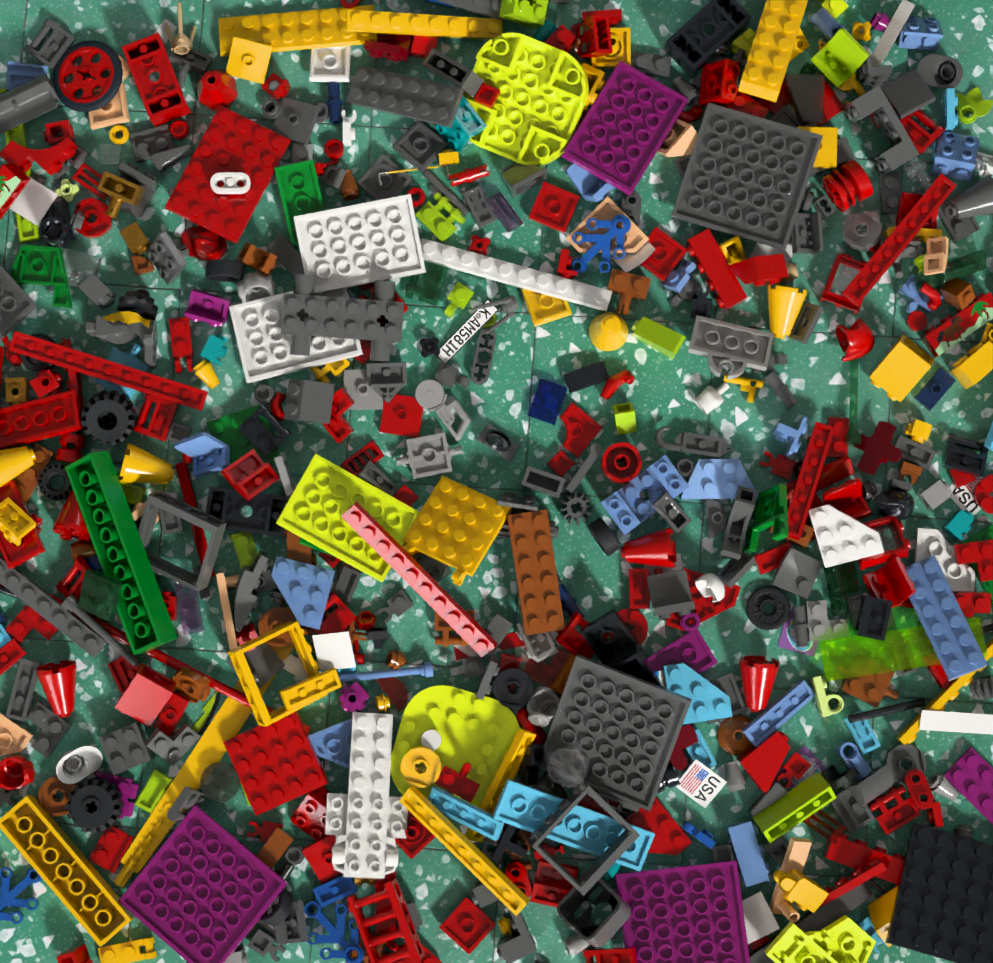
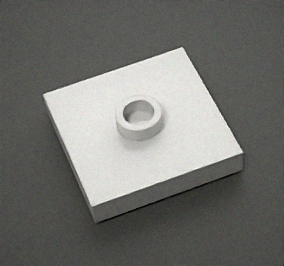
(330, 64)

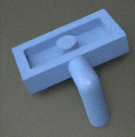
(917, 298)

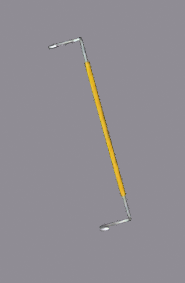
(410, 170)

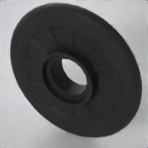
(759, 617)

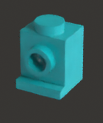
(215, 349)
(959, 524)

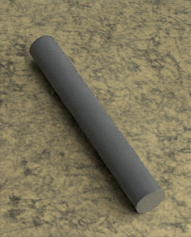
(446, 192)

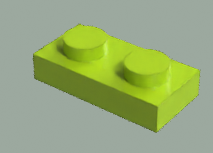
(245, 548)

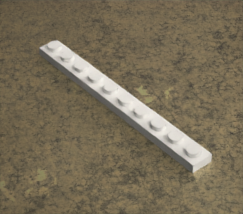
(515, 275)

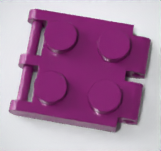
(126, 786)

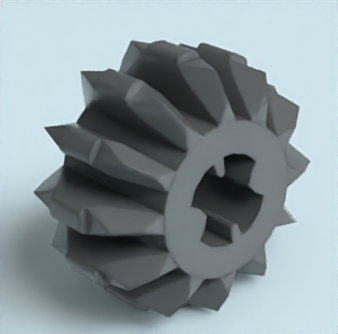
(573, 502)
(982, 687)

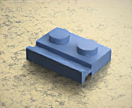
(21, 73)

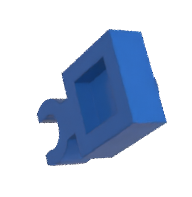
(704, 836)

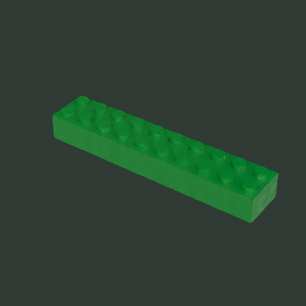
(121, 551)

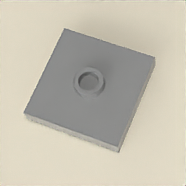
(363, 395)
(285, 476)

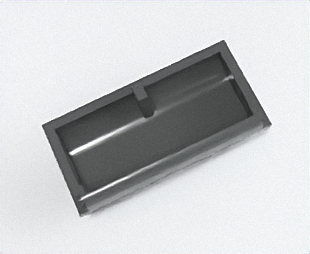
(27, 102)

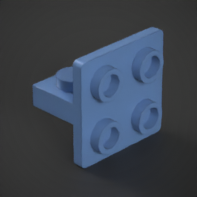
(920, 34)
(785, 433)

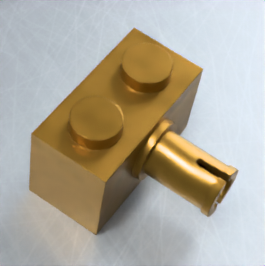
(120, 191)

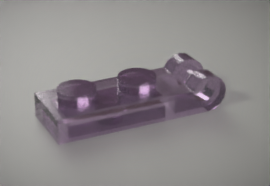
(189, 610)

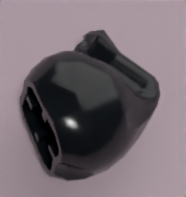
(895, 503)

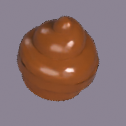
(395, 659)

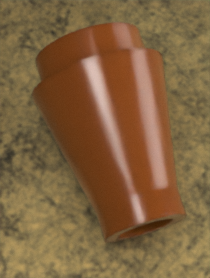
(349, 187)
(82, 549)

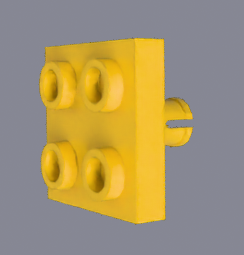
(621, 50)

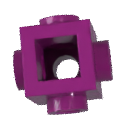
(361, 696)

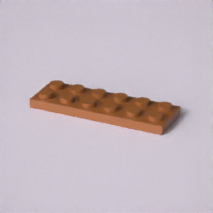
(535, 572)

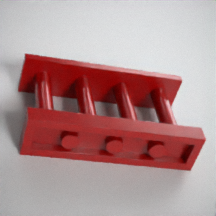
(398, 910)

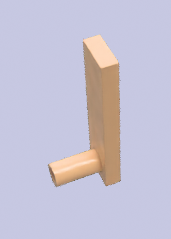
(223, 584)
(794, 859)

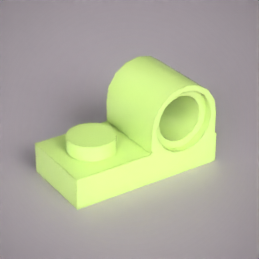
(819, 687)

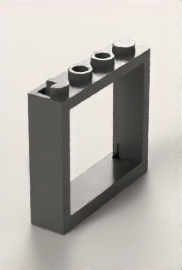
(193, 515)
(605, 861)

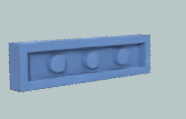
(778, 713)

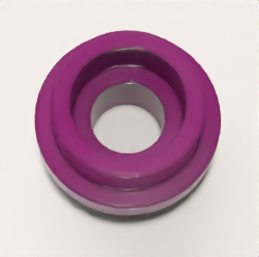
(696, 622)

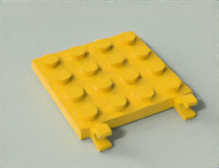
(456, 527)

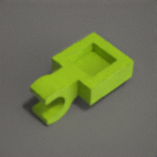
(459, 298)

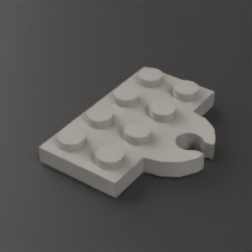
(730, 346)

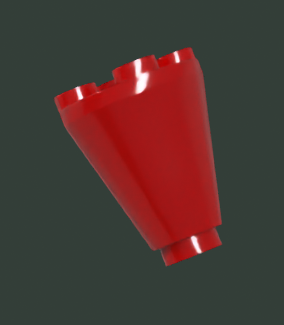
(71, 522)

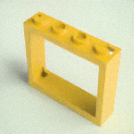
(247, 680)

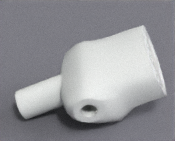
(710, 398)

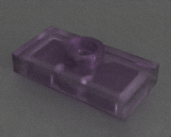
(504, 212)

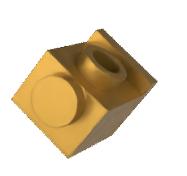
(23, 386)

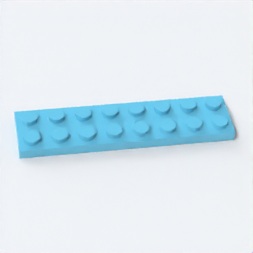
(580, 828)

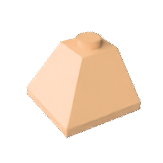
(679, 140)

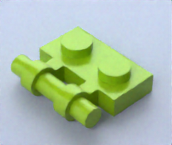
(436, 222)

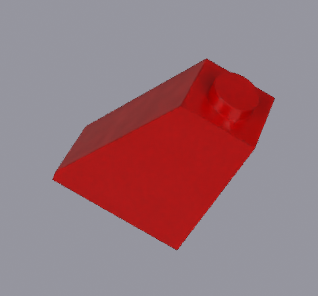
(765, 760)

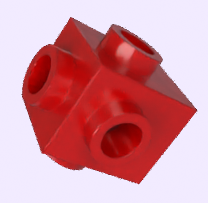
(41, 385)

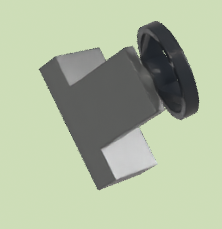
(498, 442)

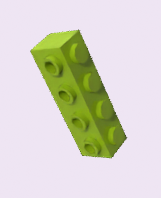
(794, 807)

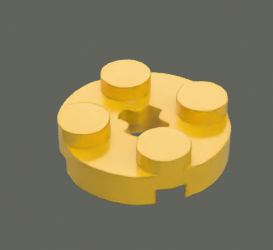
(410, 771)

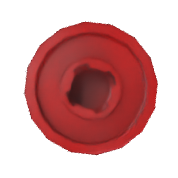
(70, 455)

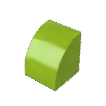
(624, 418)

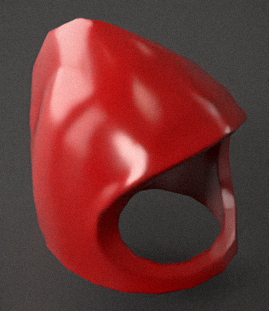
(856, 340)

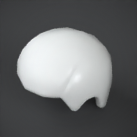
(711, 586)

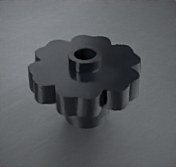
(138, 302)

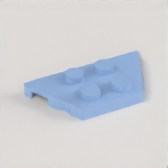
(716, 479)

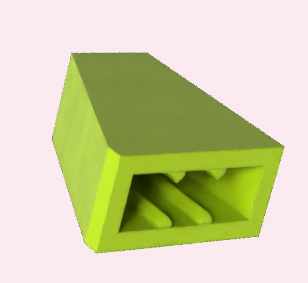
(658, 336)

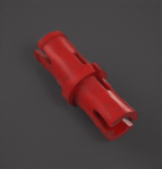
(468, 175)

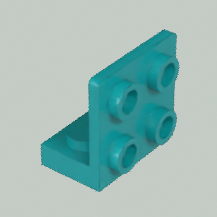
(465, 126)

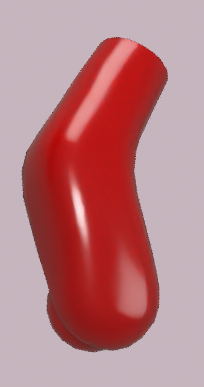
(615, 382)

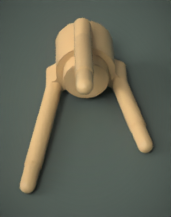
(181, 43)

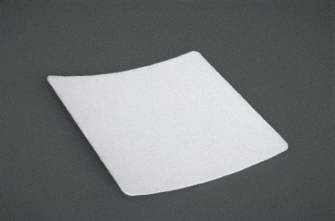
(632, 260)

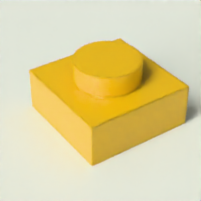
(448, 157)

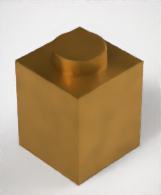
(135, 238)

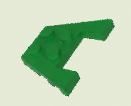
(43, 267)
(768, 512)

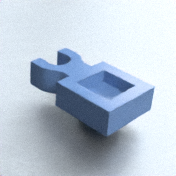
(678, 278)

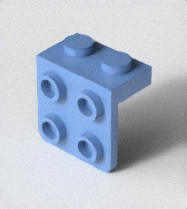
(956, 156)
(589, 186)
(208, 453)

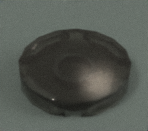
(220, 781)

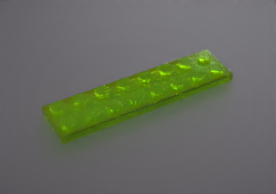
(899, 651)

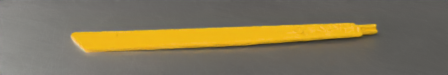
(207, 751)

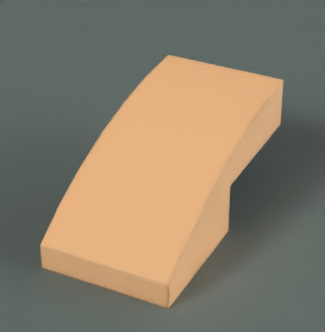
(936, 256)

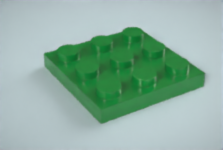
(228, 431)

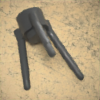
(506, 305)

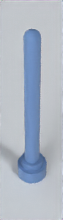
(424, 669)

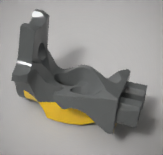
(124, 327)

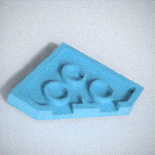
(707, 700)

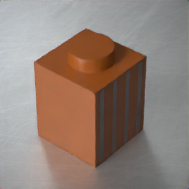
(958, 293)

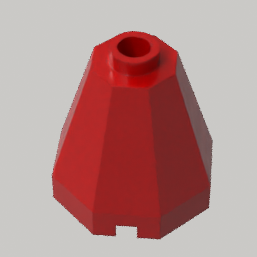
(216, 89)

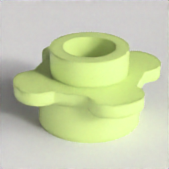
(68, 196)

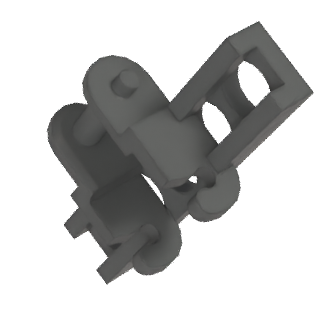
(621, 803)

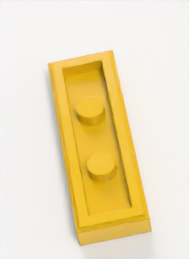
(310, 688)

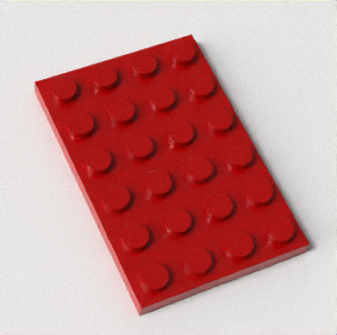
(227, 146)

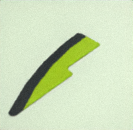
(209, 710)

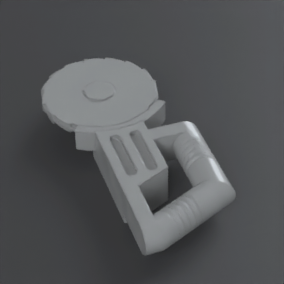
(431, 396)

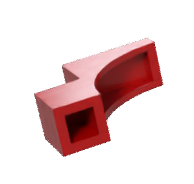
(49, 159)

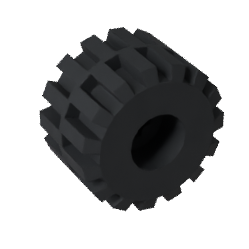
(99, 426)
(105, 798)

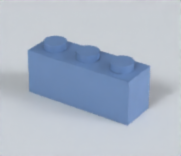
(748, 852)

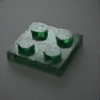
(99, 594)

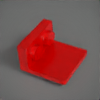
(890, 582)

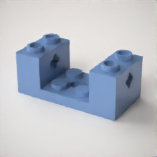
(626, 505)

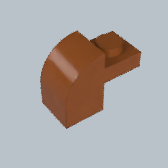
(257, 259)

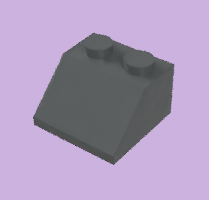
(309, 401)

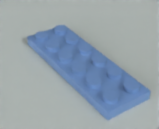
(944, 620)

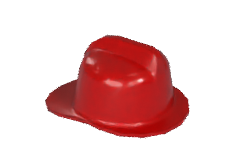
(203, 243)

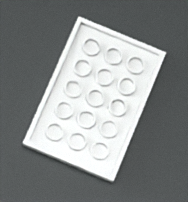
(360, 243)
(267, 351)

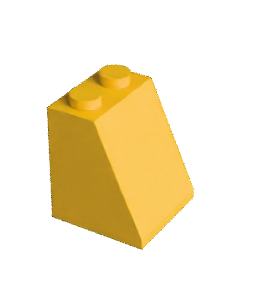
(901, 368)

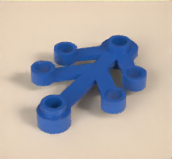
(603, 242)
(8, 898)
(337, 935)

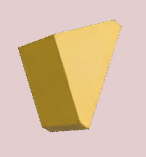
(733, 250)

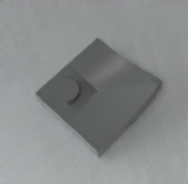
(796, 573)

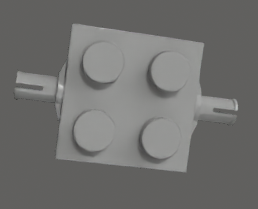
(429, 455)

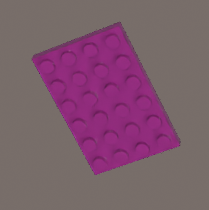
(625, 128)

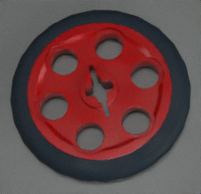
(109, 85)

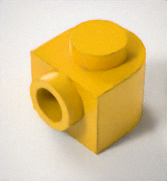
(918, 430)

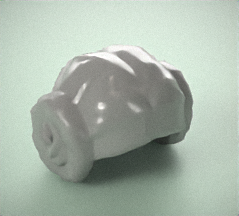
(255, 287)
(542, 706)

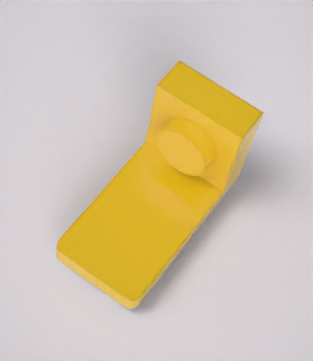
(595, 82)

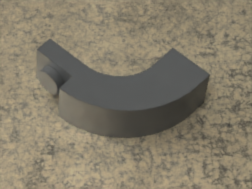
(737, 522)

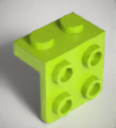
(840, 57)

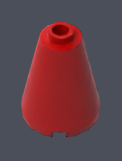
(651, 549)
(758, 680)
(59, 685)

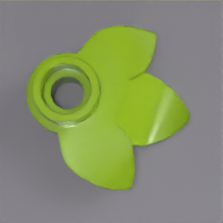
(973, 104)

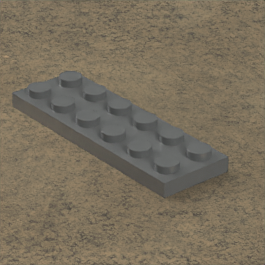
(404, 96)

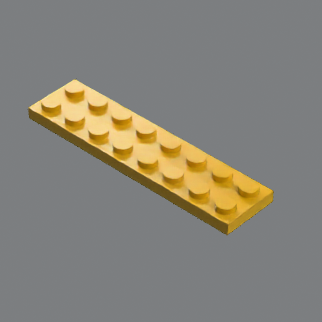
(294, 29)

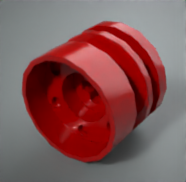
(848, 185)

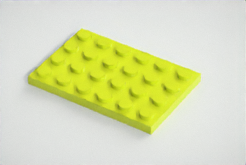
(317, 509)

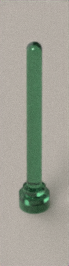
(853, 436)

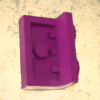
(207, 308)

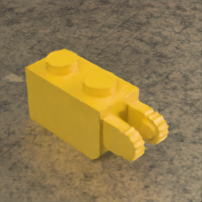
(800, 889)

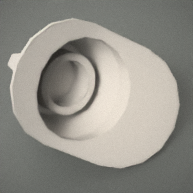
(78, 764)

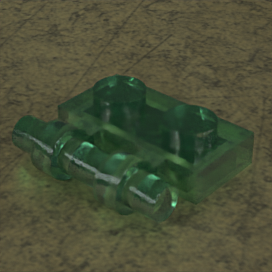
(432, 284)

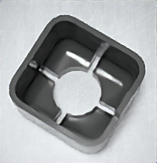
(583, 925)

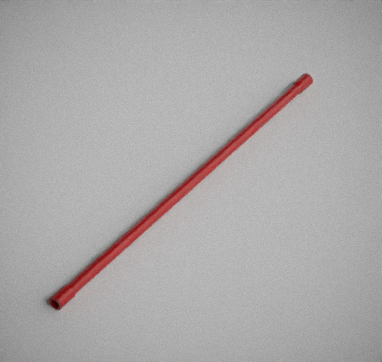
(177, 665)

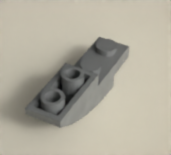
(245, 597)

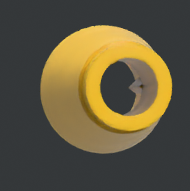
(207, 374)

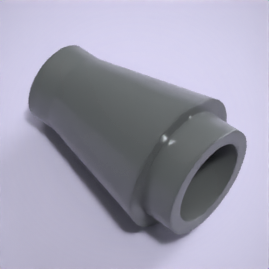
(686, 89)

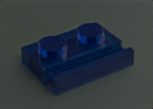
(547, 401)

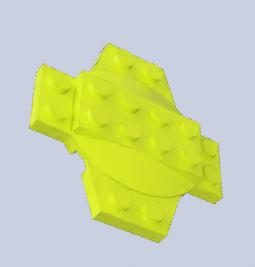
(836, 943)

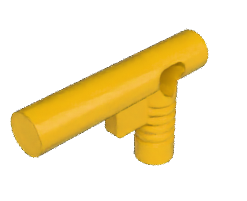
(746, 386)

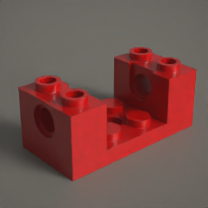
(161, 98)

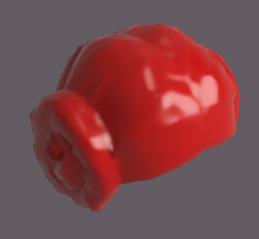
(16, 772)

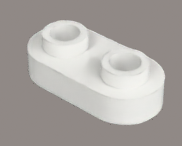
(230, 182)

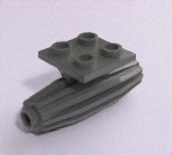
(521, 505)

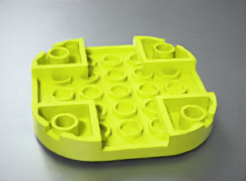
(538, 98)
(469, 730)

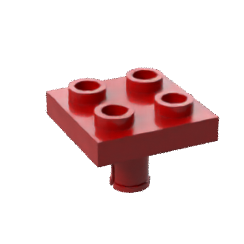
(416, 837)

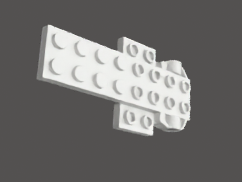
(367, 816)

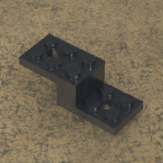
(622, 650)

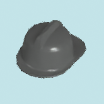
(940, 71)

